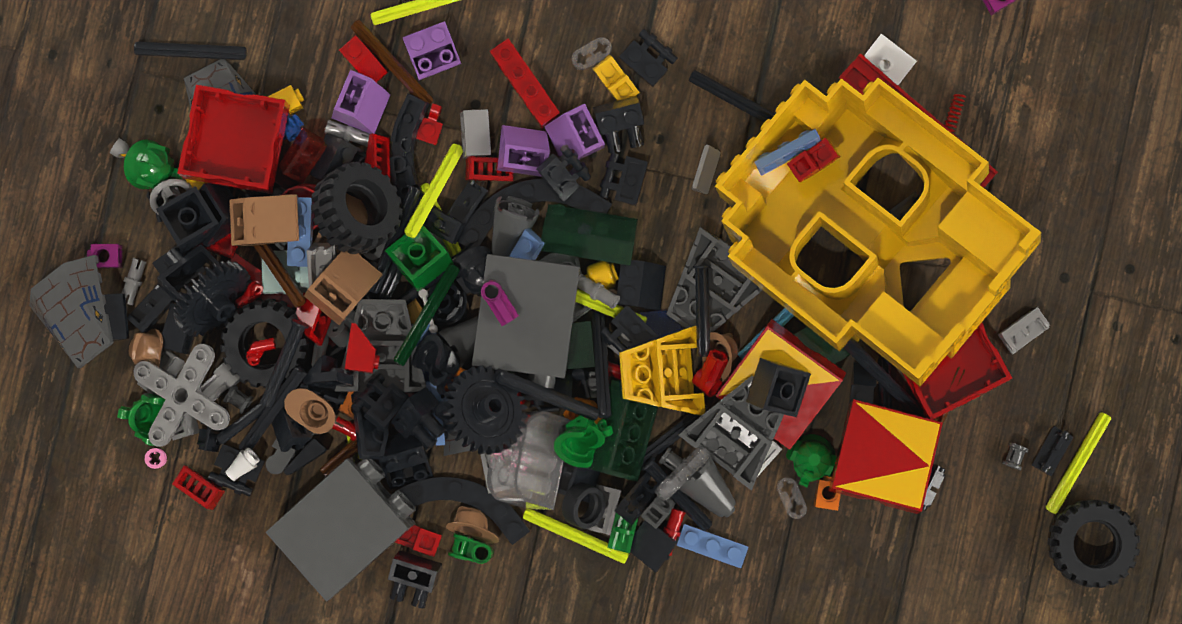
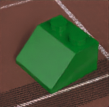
(419, 258)

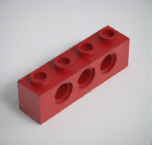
(525, 83)

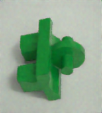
(621, 534)

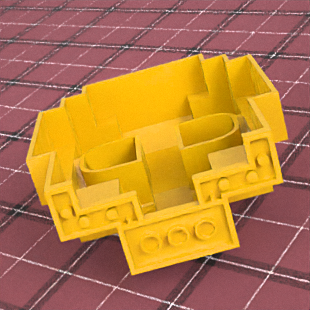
(950, 220)

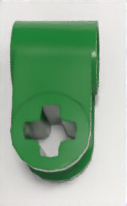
(469, 549)

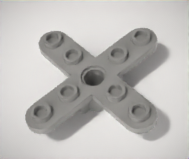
(173, 391)

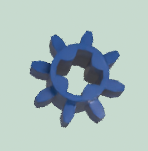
(292, 127)

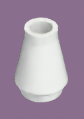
(243, 463)

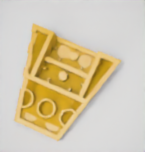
(662, 373)

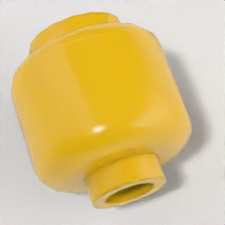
(603, 273)

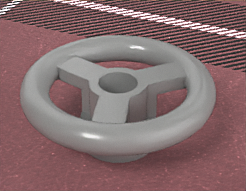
(168, 190)

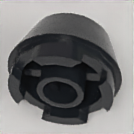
(452, 308)

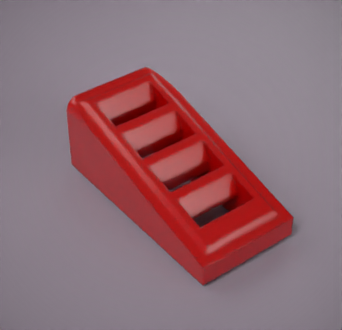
(384, 151)
(469, 174)
(214, 497)

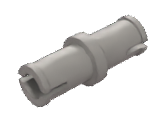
(347, 133)
(133, 280)
(598, 292)

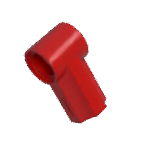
(709, 376)

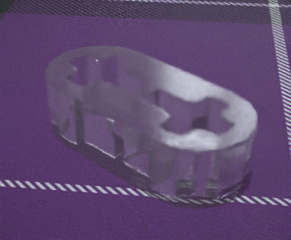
(588, 49)
(786, 500)

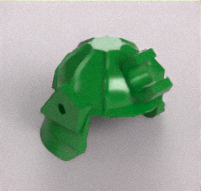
(149, 165)
(142, 415)
(581, 440)
(812, 458)

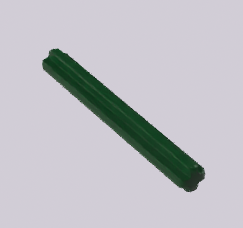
(426, 314)

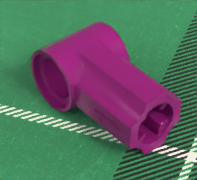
(500, 305)

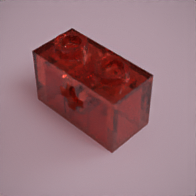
(302, 155)

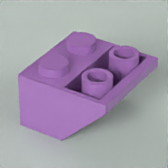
(431, 50)
(361, 103)
(577, 131)
(522, 150)

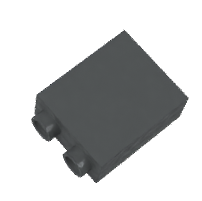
(541, 334)
(342, 525)

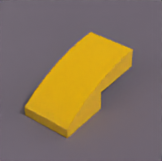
(614, 79)

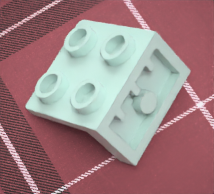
(298, 274)

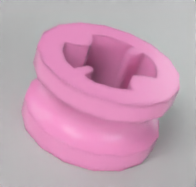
(148, 458)

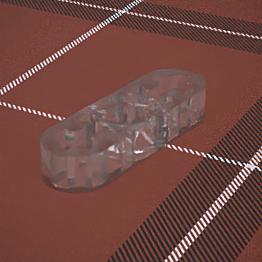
(682, 473)

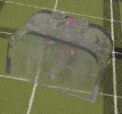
(530, 469)

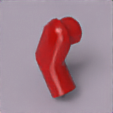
(251, 293)
(257, 349)

